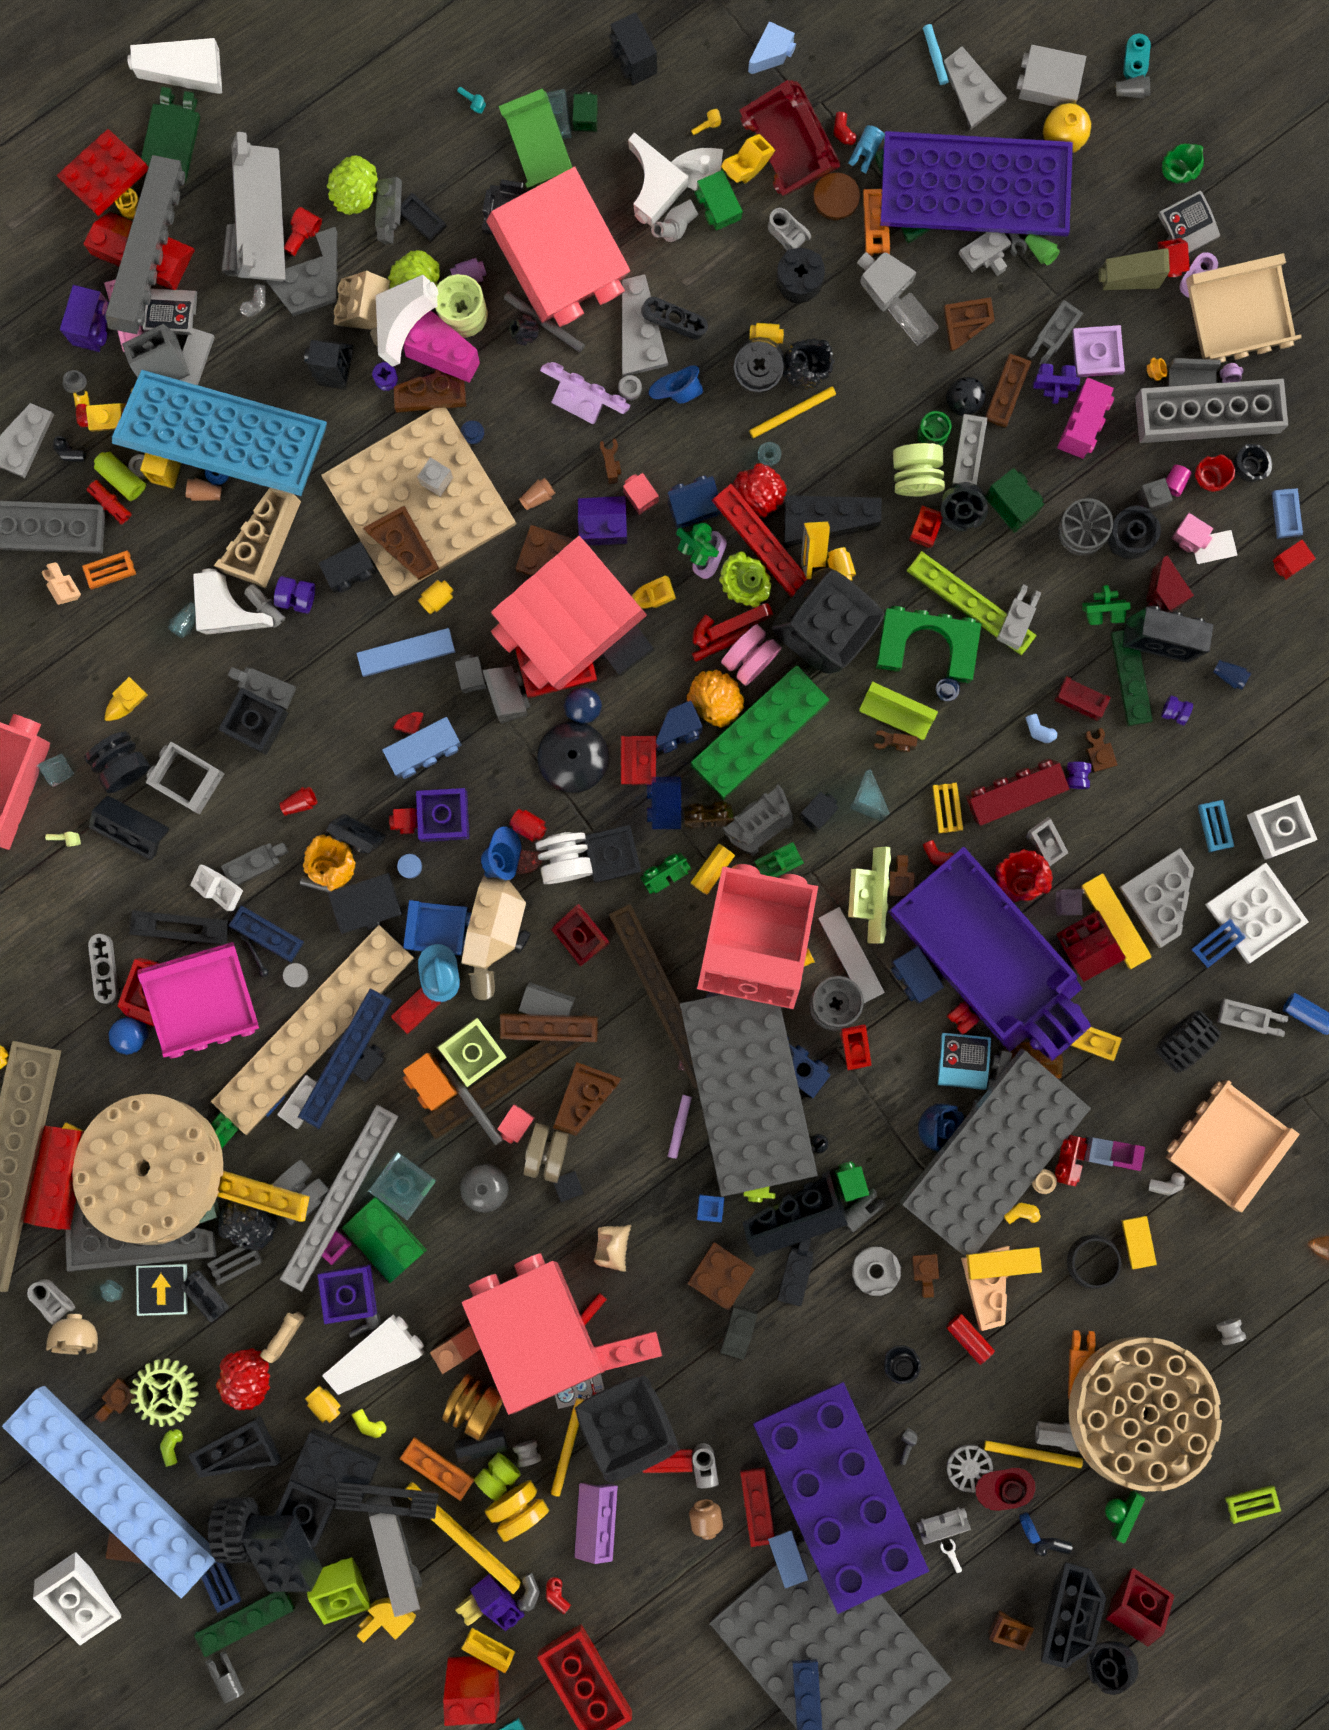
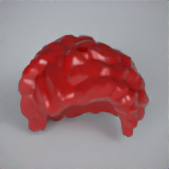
(761, 488)
(1024, 875)
(243, 1379)

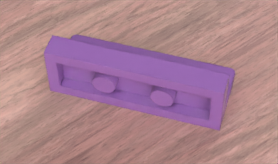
(596, 1523)

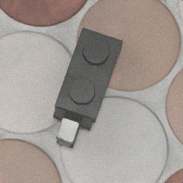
(388, 208)
(265, 686)
(254, 863)

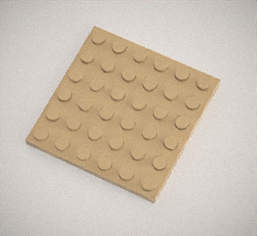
(387, 479)

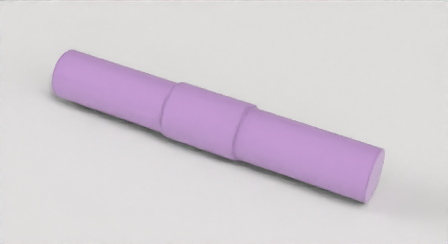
(679, 1126)

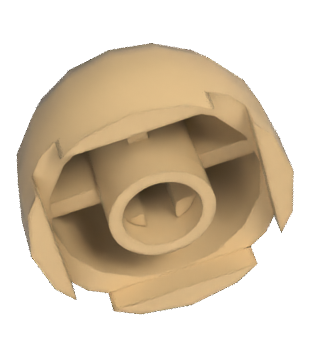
(72, 1335)

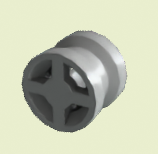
(1231, 1331)
(527, 1453)

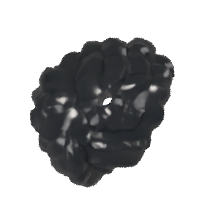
(808, 363)
(246, 1225)

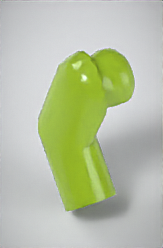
(168, 1444)

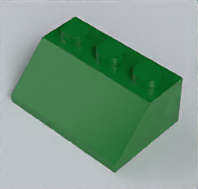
(384, 1239)

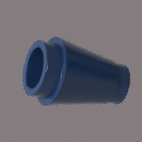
(1232, 674)

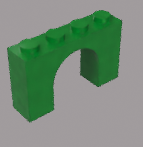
(960, 635)

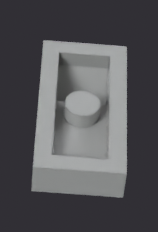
(1047, 841)

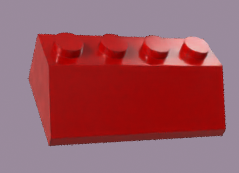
(109, 238)
(52, 1189)

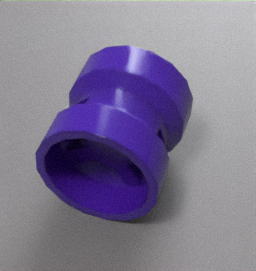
(1177, 710)
(1078, 775)

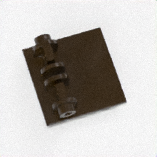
(718, 811)

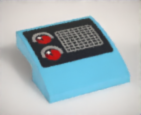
(964, 1061)

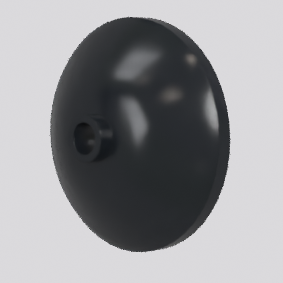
(578, 773)

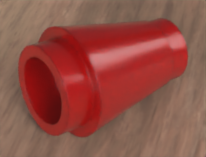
(300, 801)

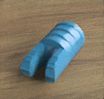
(867, 146)

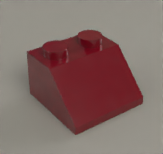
(1167, 587)
(1140, 1607)

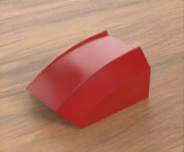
(133, 1000)

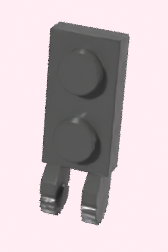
(1056, 330)

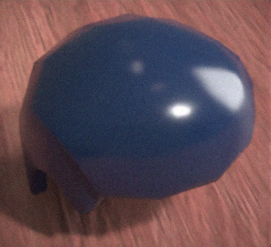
(582, 705)

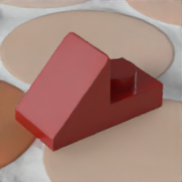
(926, 527)
(856, 1047)

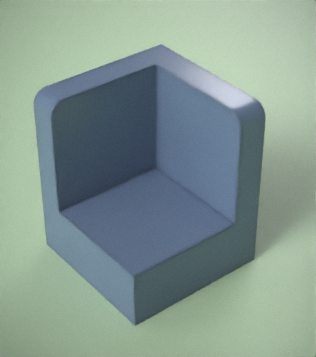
(1098, 1151)

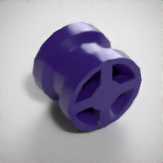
(387, 381)

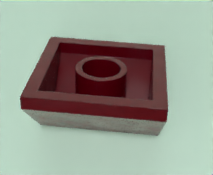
(580, 935)

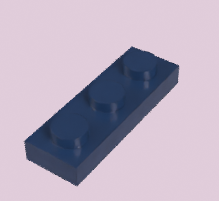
(807, 1695)

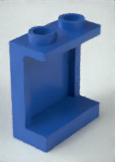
(436, 924)

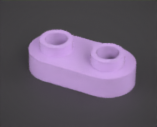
(1204, 258)
(712, 563)

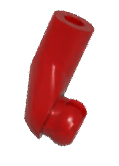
(841, 131)
(700, 630)
(936, 857)
(554, 1597)

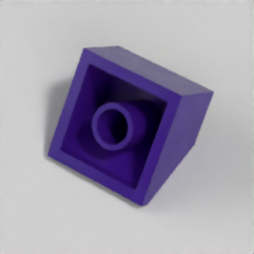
(602, 520)

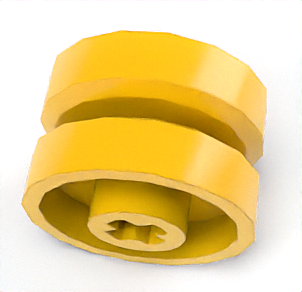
(517, 1510)

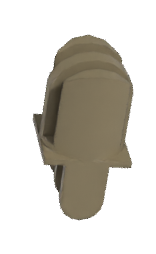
(482, 983)

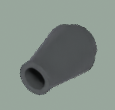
(1134, 87)

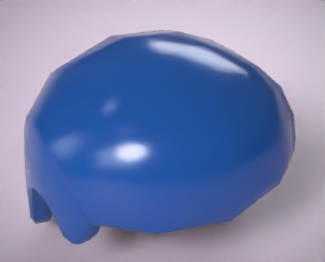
(128, 1035)

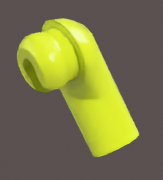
(366, 1427)

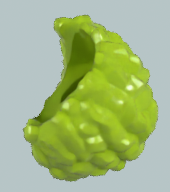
(352, 185)
(412, 266)
(738, 583)

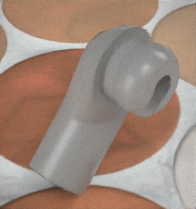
(1169, 1187)

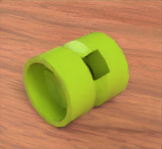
(497, 1476)

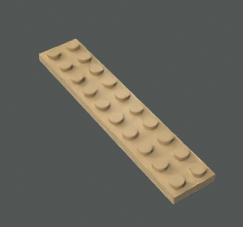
(311, 1030)

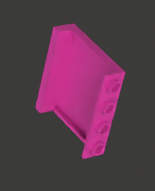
(198, 1000)

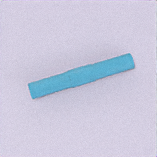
(935, 54)

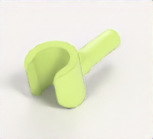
(71, 838)

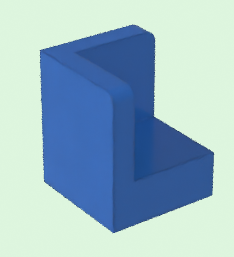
(710, 1208)

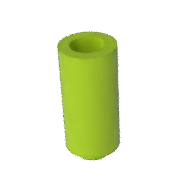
(119, 475)

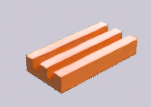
(112, 578)

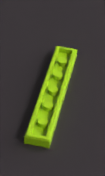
(962, 596)

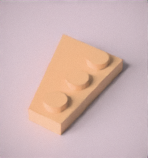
(988, 1297)

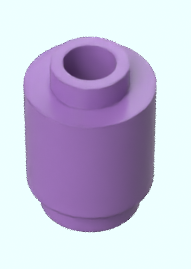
(470, 268)

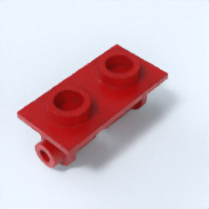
(1066, 1170)

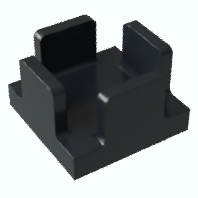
(498, 196)

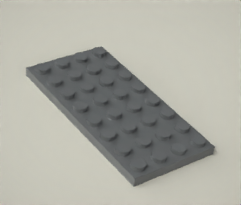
(748, 1093)
(995, 1154)

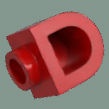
(404, 820)

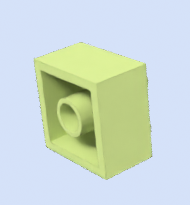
(471, 1052)

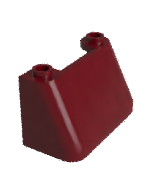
(794, 131)

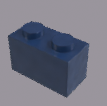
(916, 975)

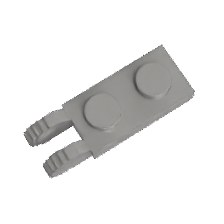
(1018, 619)
(1249, 1017)

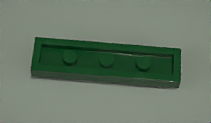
(1131, 682)
(243, 1622)

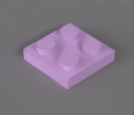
(1098, 351)

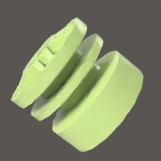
(454, 296)
(918, 469)

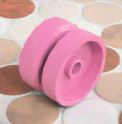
(747, 652)

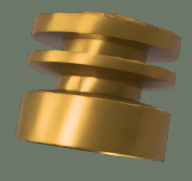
(473, 1407)

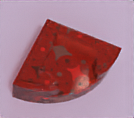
(528, 862)

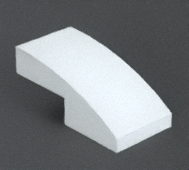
(216, 886)

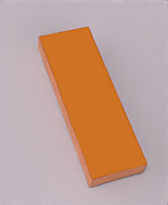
(437, 1468)

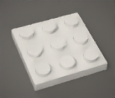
(1260, 910)

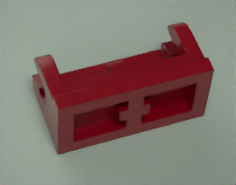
(1082, 699)

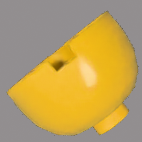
(1068, 124)

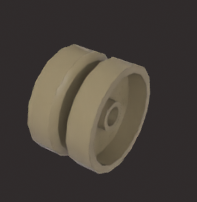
(542, 1151)

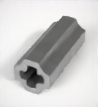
(229, 263)

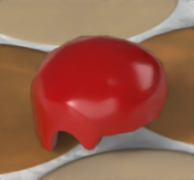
(1215, 473)

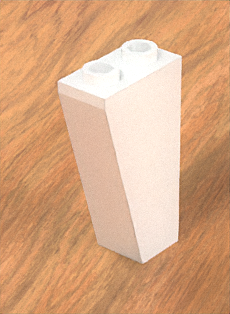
(376, 1355)

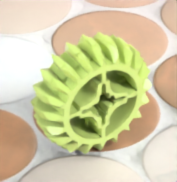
(156, 1385)

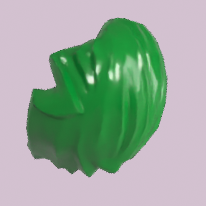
(1183, 163)

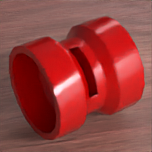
(963, 1017)

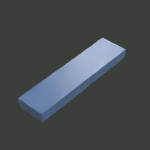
(405, 652)

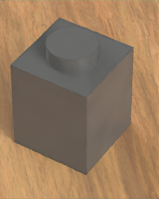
(1155, 495)
(470, 673)

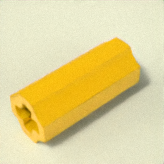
(712, 868)

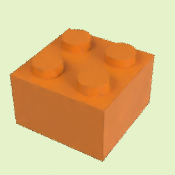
(429, 1082)

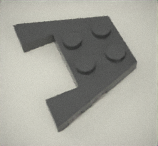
(311, 282)

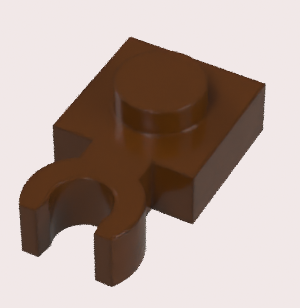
(1101, 754)

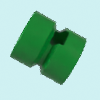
(934, 428)

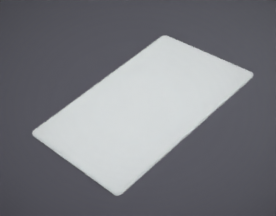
(1220, 547)

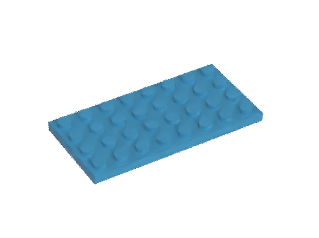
(220, 432)

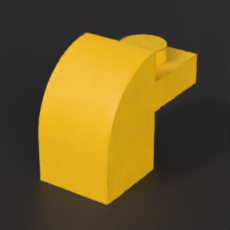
(749, 160)
(383, 1615)

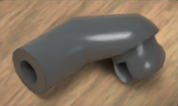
(531, 1594)

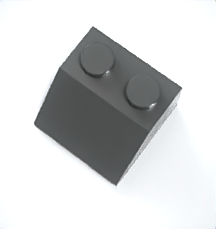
(506, 694)

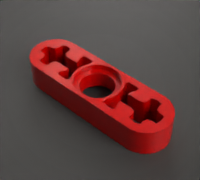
(739, 622)

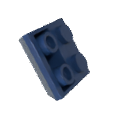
(693, 502)
(679, 726)

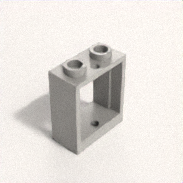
(206, 787)

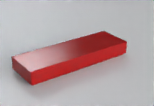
(757, 1506)

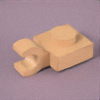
(60, 586)

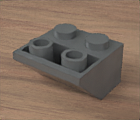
(156, 353)

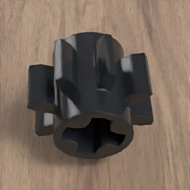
(524, 329)

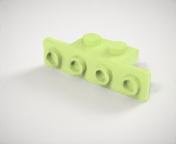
(869, 894)

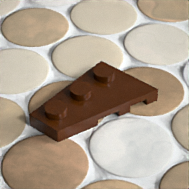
(430, 392)
(403, 542)

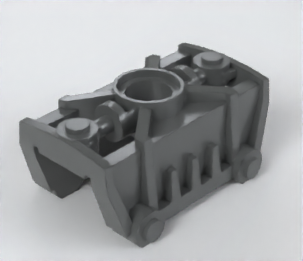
(760, 822)

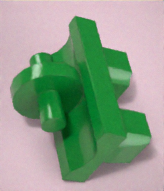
(698, 542)
(1116, 607)
(779, 861)

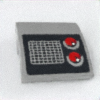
(1191, 221)
(172, 309)

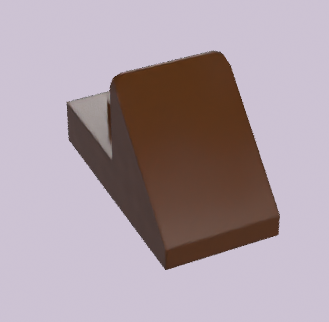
(1010, 1631)

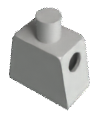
(885, 278)

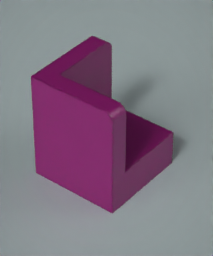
(1127, 1155)
(336, 1248)

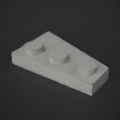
(973, 87)
(23, 438)

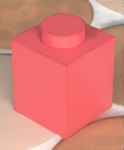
(640, 493)
(515, 1124)

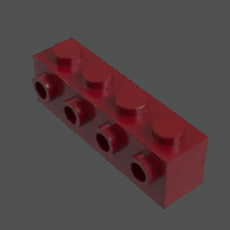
(1017, 792)

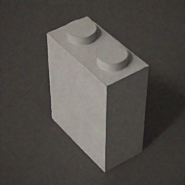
(1050, 76)

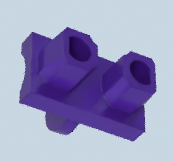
(1056, 385)

